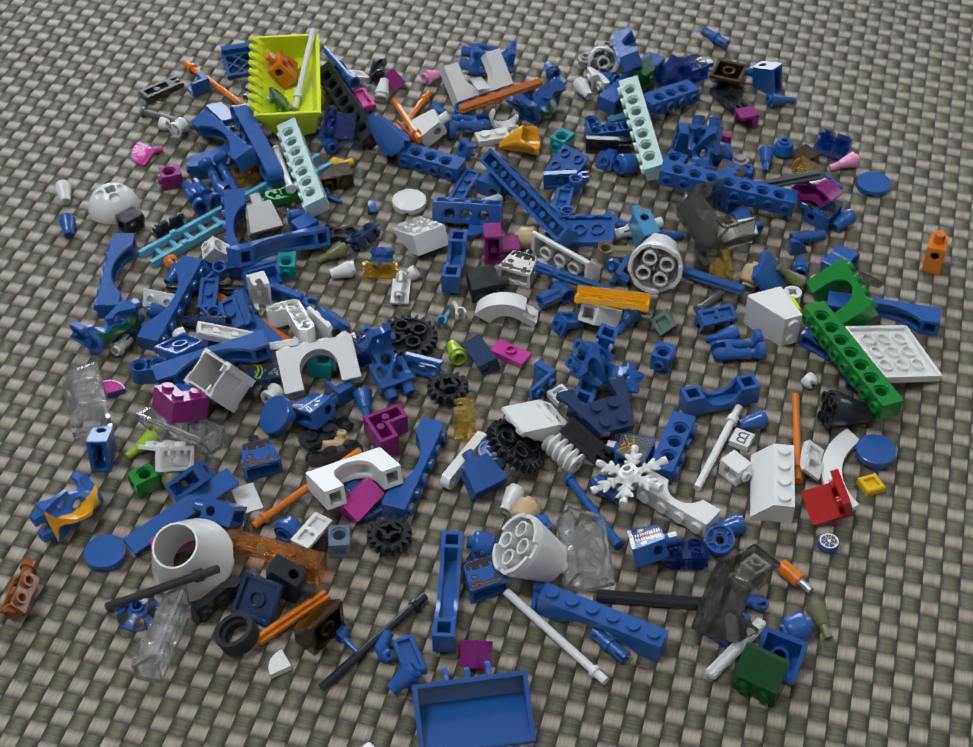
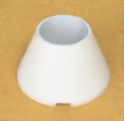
(211, 549)

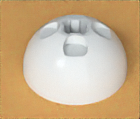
(110, 200)

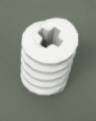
(562, 453)

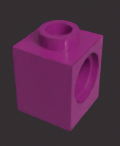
(170, 177)

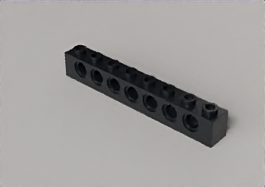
(346, 101)

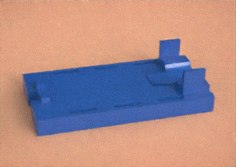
(591, 229)

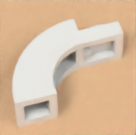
(506, 304)

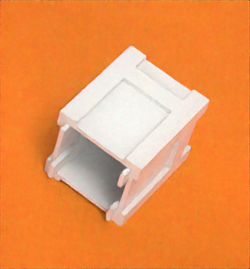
(219, 380)

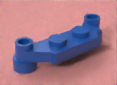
(564, 195)
(210, 289)

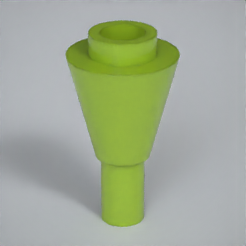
(147, 436)

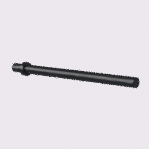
(414, 605)

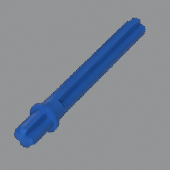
(565, 276)

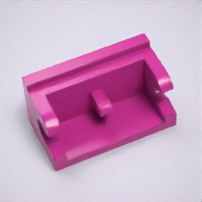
(360, 500)

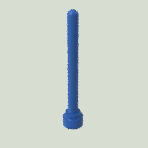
(351, 79)

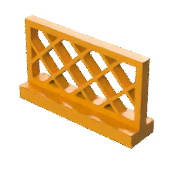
(613, 297)

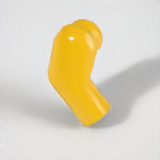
(334, 160)

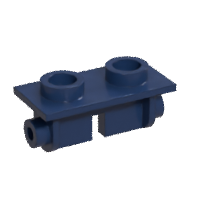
(368, 232)

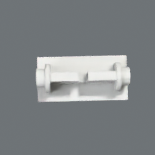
(400, 289)
(159, 297)

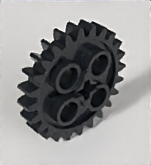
(413, 335)
(524, 455)

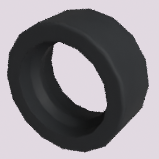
(245, 642)

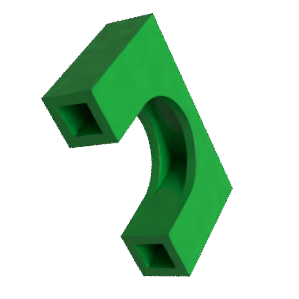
(841, 276)

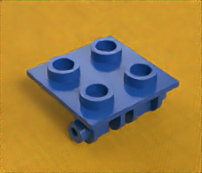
(568, 159)

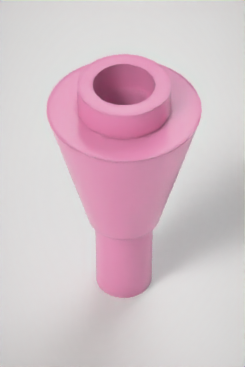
(430, 76)
(849, 161)

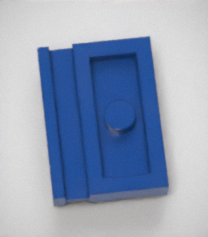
(238, 309)

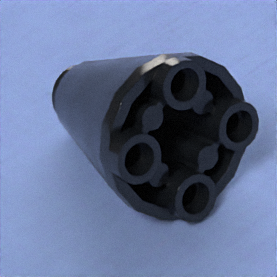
(843, 411)

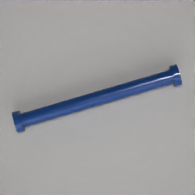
(570, 479)

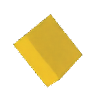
(870, 485)

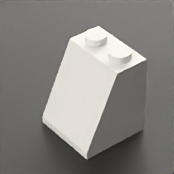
(774, 315)

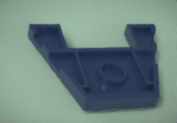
(606, 415)

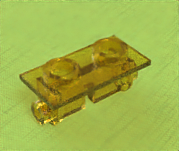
(386, 270)

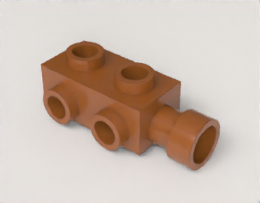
(21, 590)

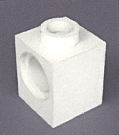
(214, 250)
(735, 468)

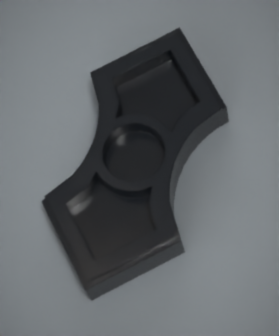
(341, 233)

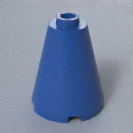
(386, 134)

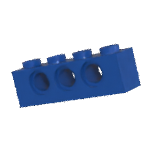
(671, 97)
(431, 161)
(458, 205)
(674, 443)

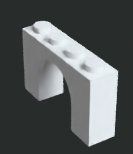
(460, 89)
(293, 360)
(328, 481)

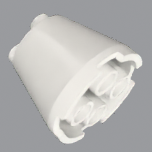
(656, 264)
(529, 550)

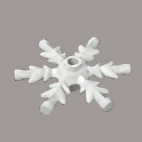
(629, 475)

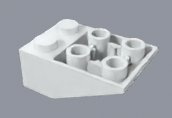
(422, 235)
(534, 419)

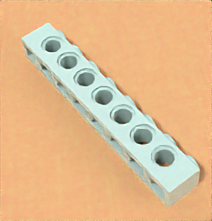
(642, 127)
(302, 168)

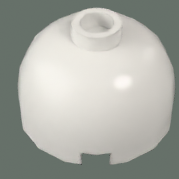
(603, 59)

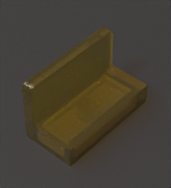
(722, 266)

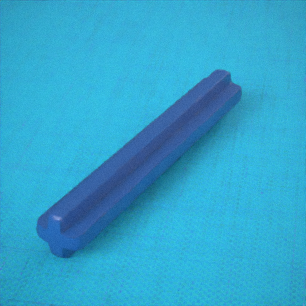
(714, 281)

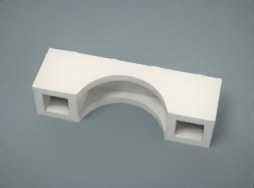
(695, 516)

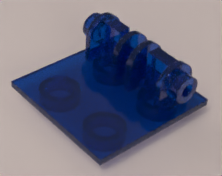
(673, 71)
(338, 125)
(833, 146)
(689, 550)

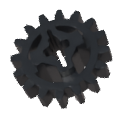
(448, 387)
(389, 535)

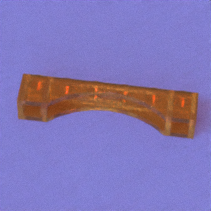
(267, 548)

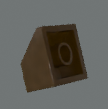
(729, 73)
(320, 626)

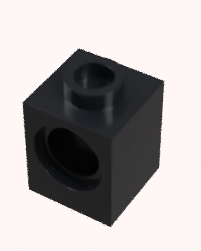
(130, 220)

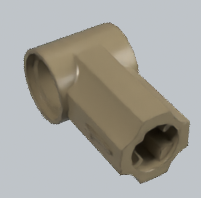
(607, 250)

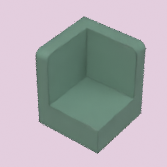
(664, 321)

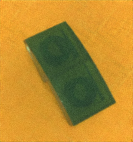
(279, 100)

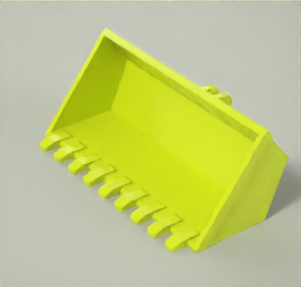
(262, 80)

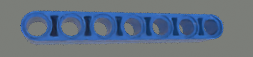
(252, 133)

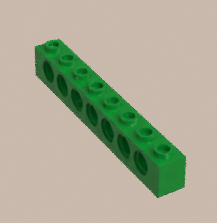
(852, 360)

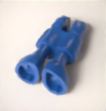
(201, 196)

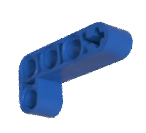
(593, 127)

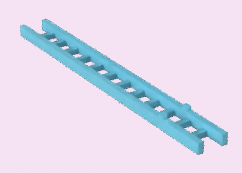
(206, 233)

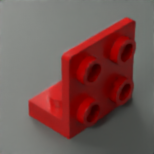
(828, 501)

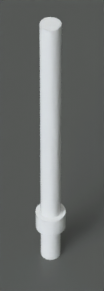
(298, 93)
(731, 421)

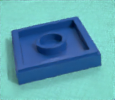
(180, 345)

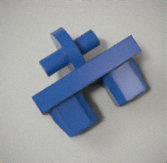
(614, 266)

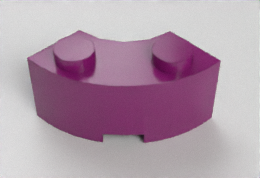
(818, 191)

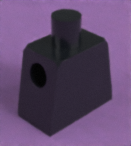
(484, 281)
(292, 576)

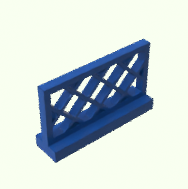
(238, 53)

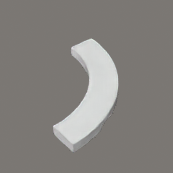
(835, 456)

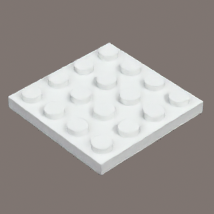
(896, 353)

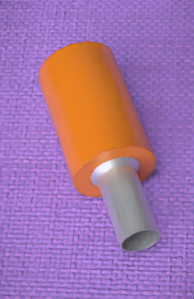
(793, 576)

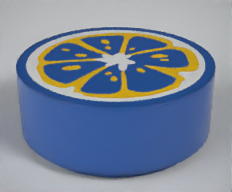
(828, 543)

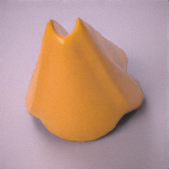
(523, 140)

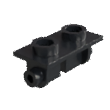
(377, 70)
(163, 228)

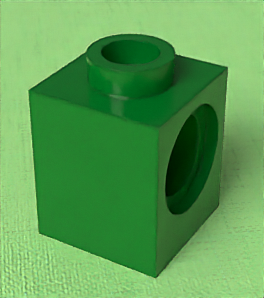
(144, 480)

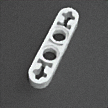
(452, 473)

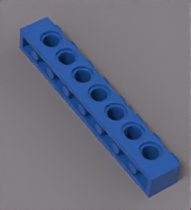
(735, 189)
(529, 198)

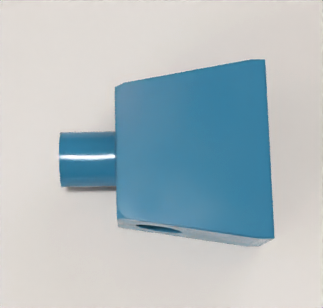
(642, 225)

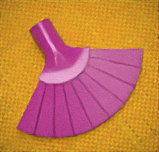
(142, 153)

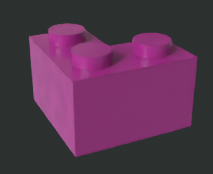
(495, 245)
(179, 405)
(385, 427)

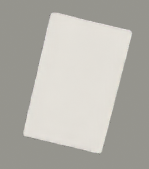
(247, 496)

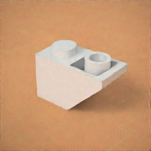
(599, 314)

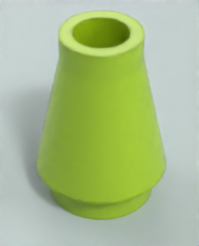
(456, 353)

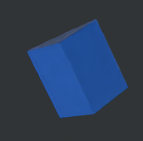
(785, 647)

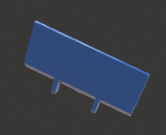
(474, 710)

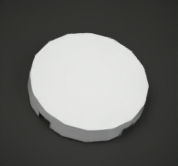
(409, 201)

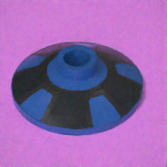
(137, 620)

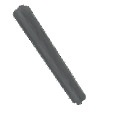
(796, 178)

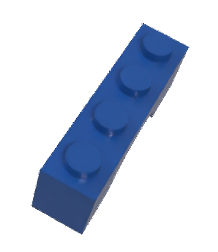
(453, 269)
(742, 391)

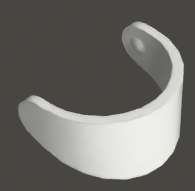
(500, 124)

